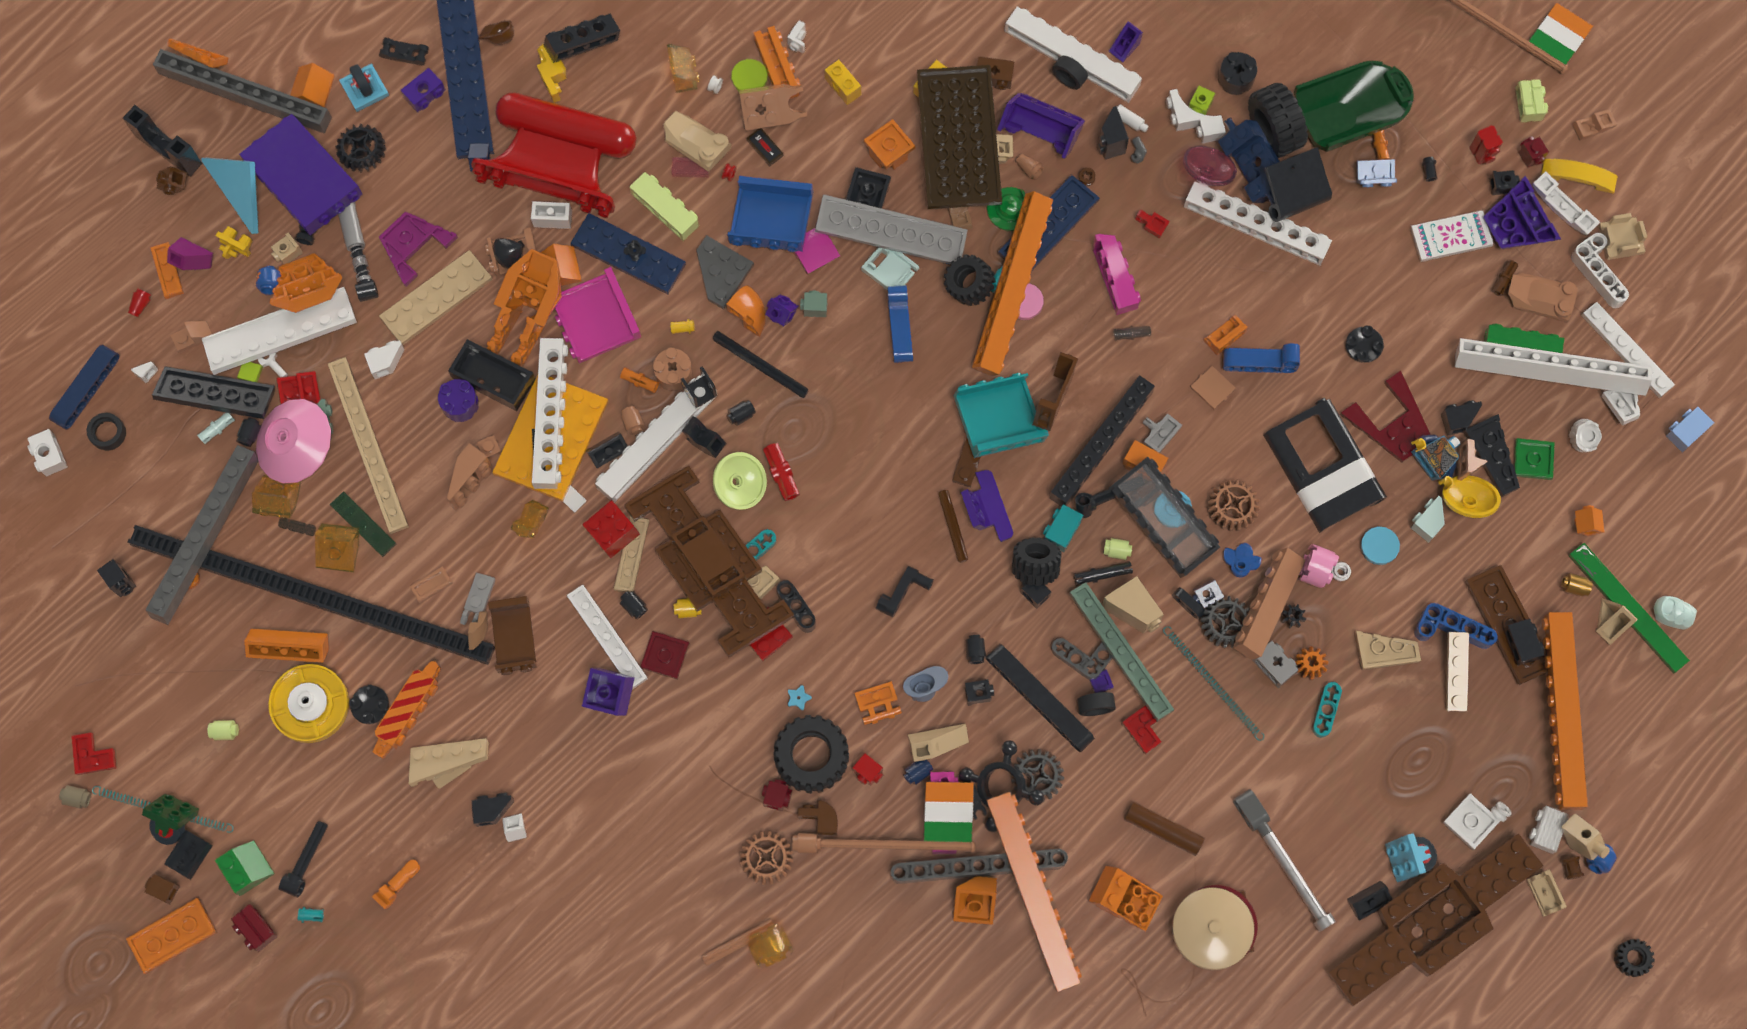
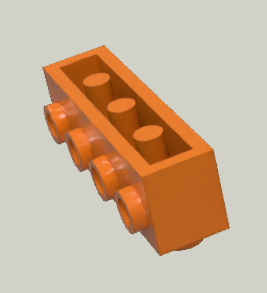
(286, 645)

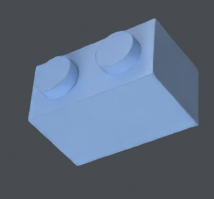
(1689, 429)

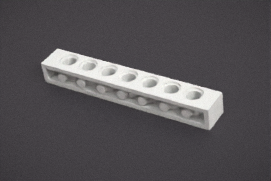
(1259, 231)
(549, 348)

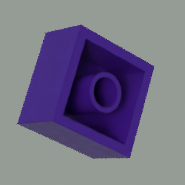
(608, 691)

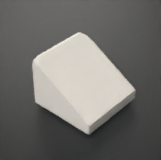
(145, 371)
(514, 828)

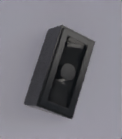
(607, 449)
(1370, 900)

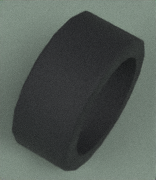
(1070, 72)
(99, 419)
(1096, 704)

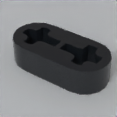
(1188, 603)

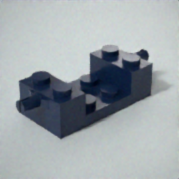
(1245, 145)

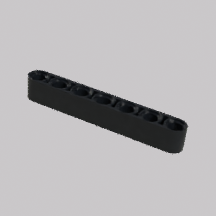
(1040, 698)

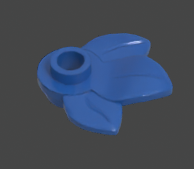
(1242, 557)

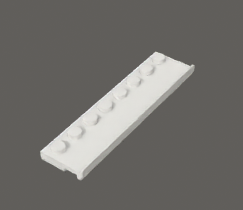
(276, 332)

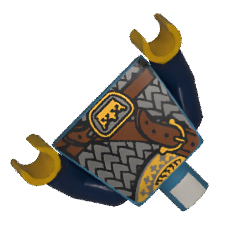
(1437, 457)

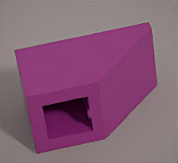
(189, 256)

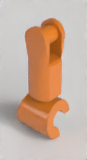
(386, 894)

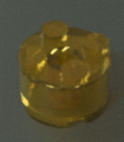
(769, 946)

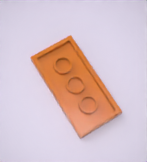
(171, 935)

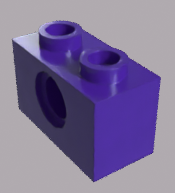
(425, 81)

